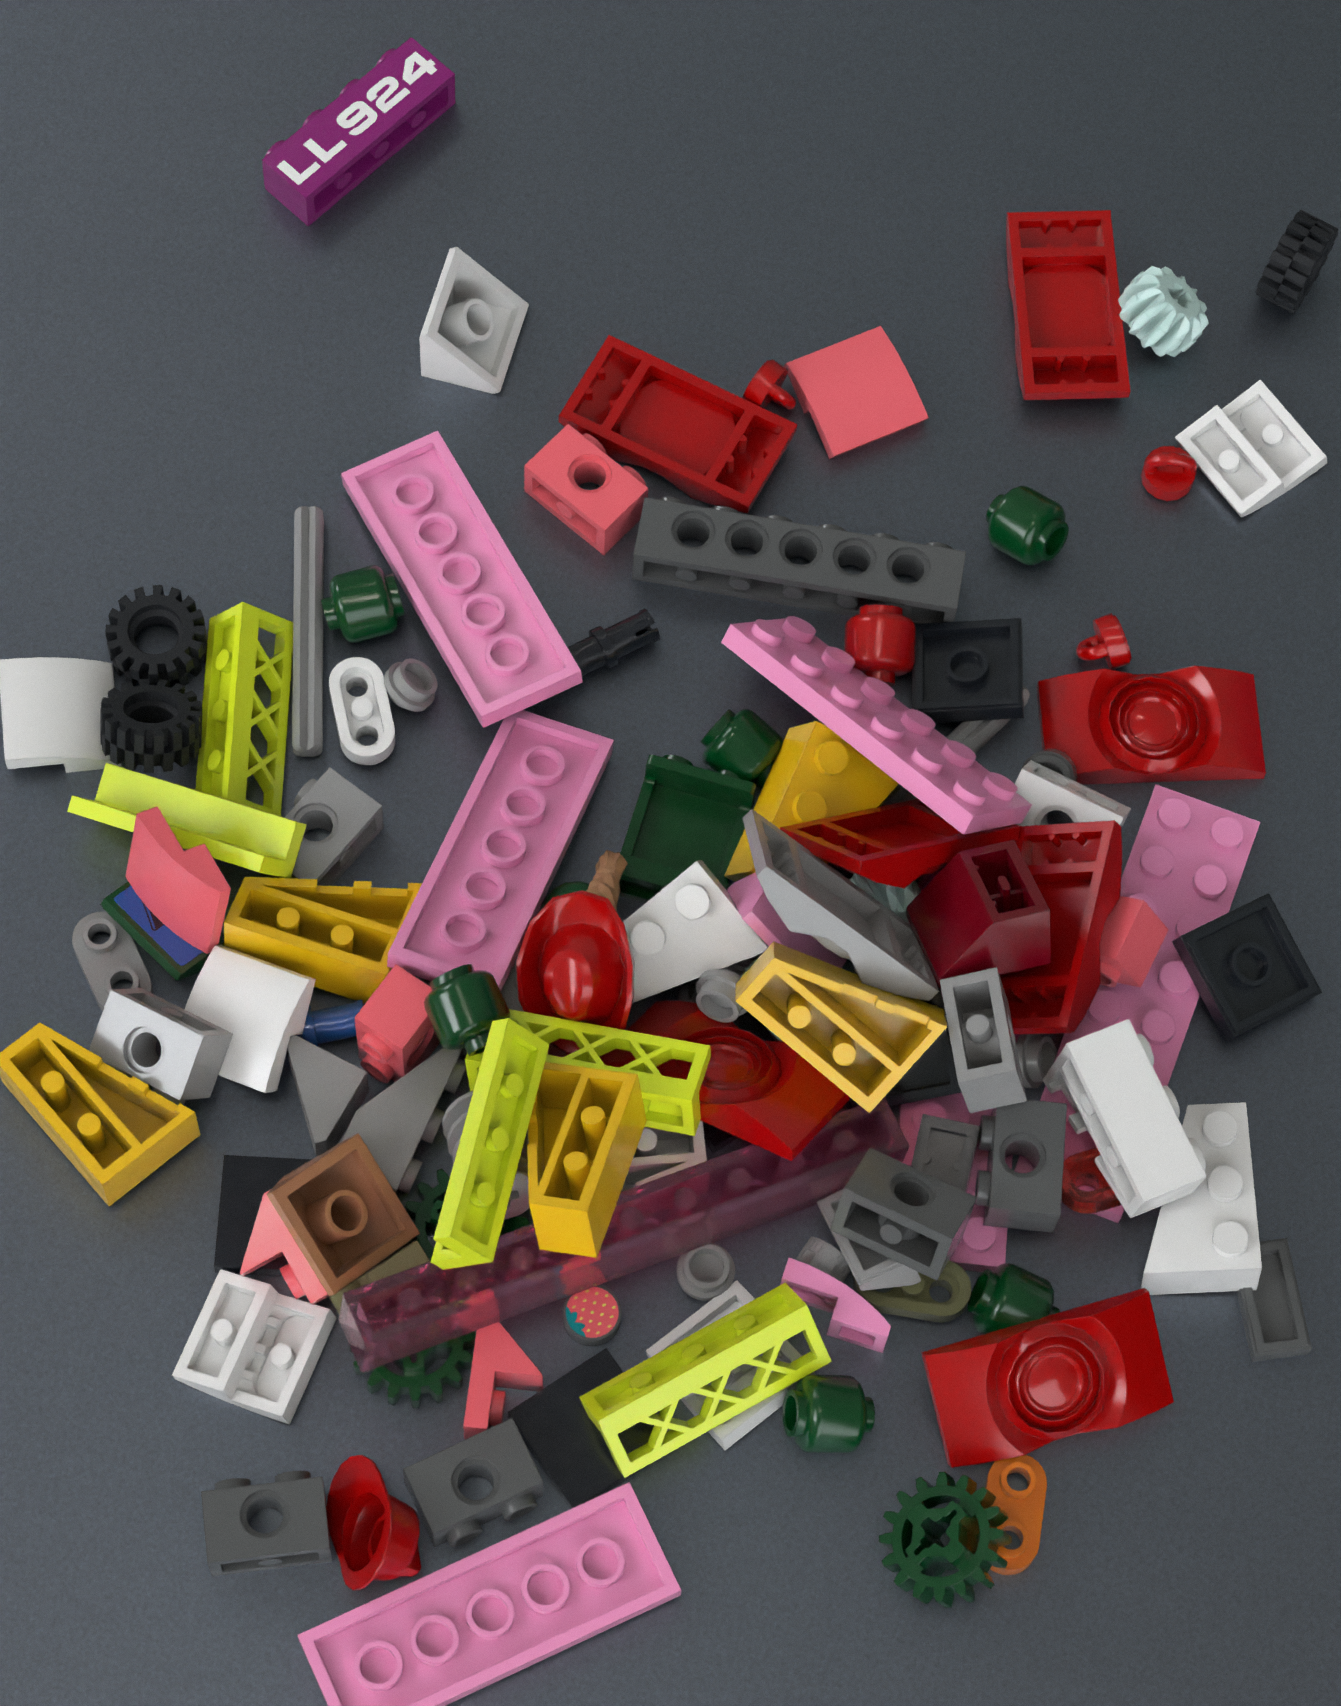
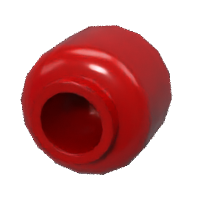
(881, 642)

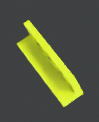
(233, 706)
(227, 828)
(668, 1101)
(490, 1147)
(694, 1363)

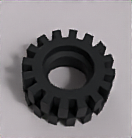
(1297, 261)
(149, 611)
(151, 725)

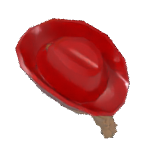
(580, 956)

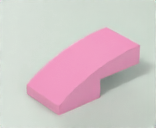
(852, 1315)

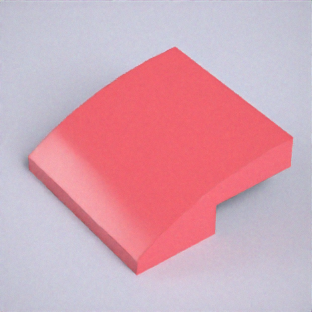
(856, 391)
(176, 884)

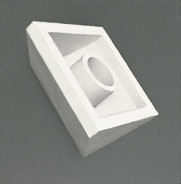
(470, 326)

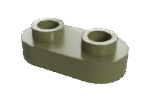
(915, 1300)

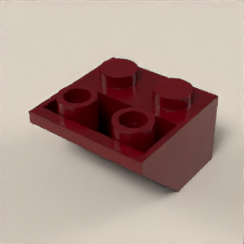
(982, 914)

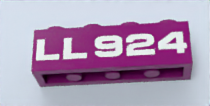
(358, 130)

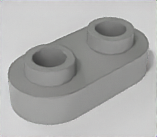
(109, 961)

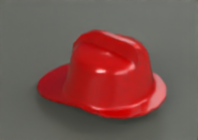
(370, 1527)

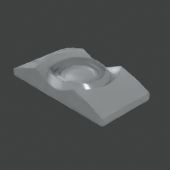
(837, 913)

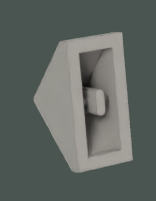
(327, 1091)

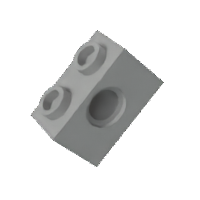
(344, 812)
(983, 1040)
(189, 1045)

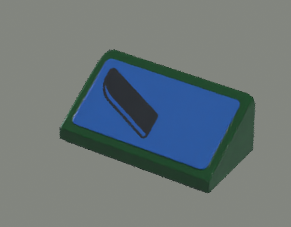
(152, 935)

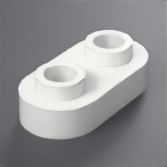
(362, 714)

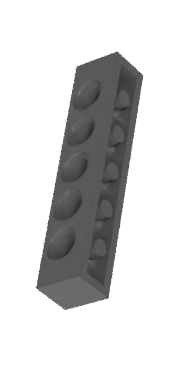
(774, 579)

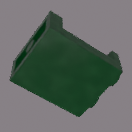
(682, 819)

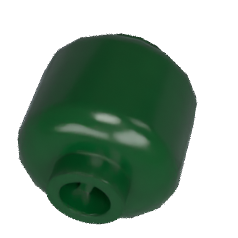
(1027, 525)
(363, 604)
(742, 745)
(463, 1008)
(1009, 1298)
(828, 1413)

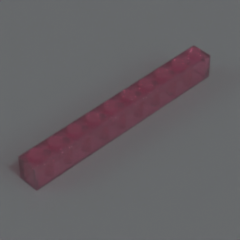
(647, 1227)

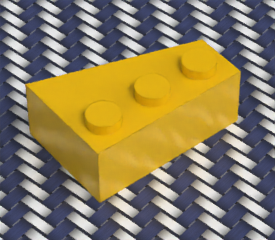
(813, 780)
(320, 930)
(837, 1023)
(93, 1113)
(580, 1153)

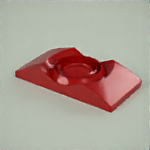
(1066, 305)
(677, 426)
(1154, 726)
(891, 841)
(1081, 882)
(750, 1085)
(1048, 1379)

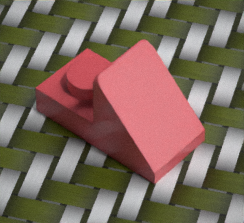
(271, 1240)
(496, 1363)

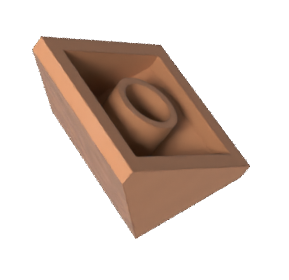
(342, 1213)

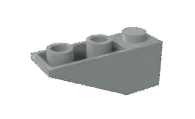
(406, 1114)

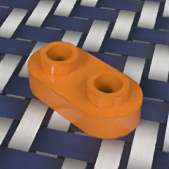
(1023, 1509)

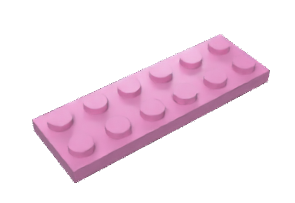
(461, 579)
(877, 724)
(502, 849)
(495, 1609)

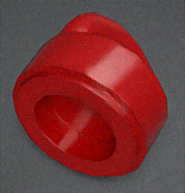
(767, 386)
(1168, 473)
(1107, 643)

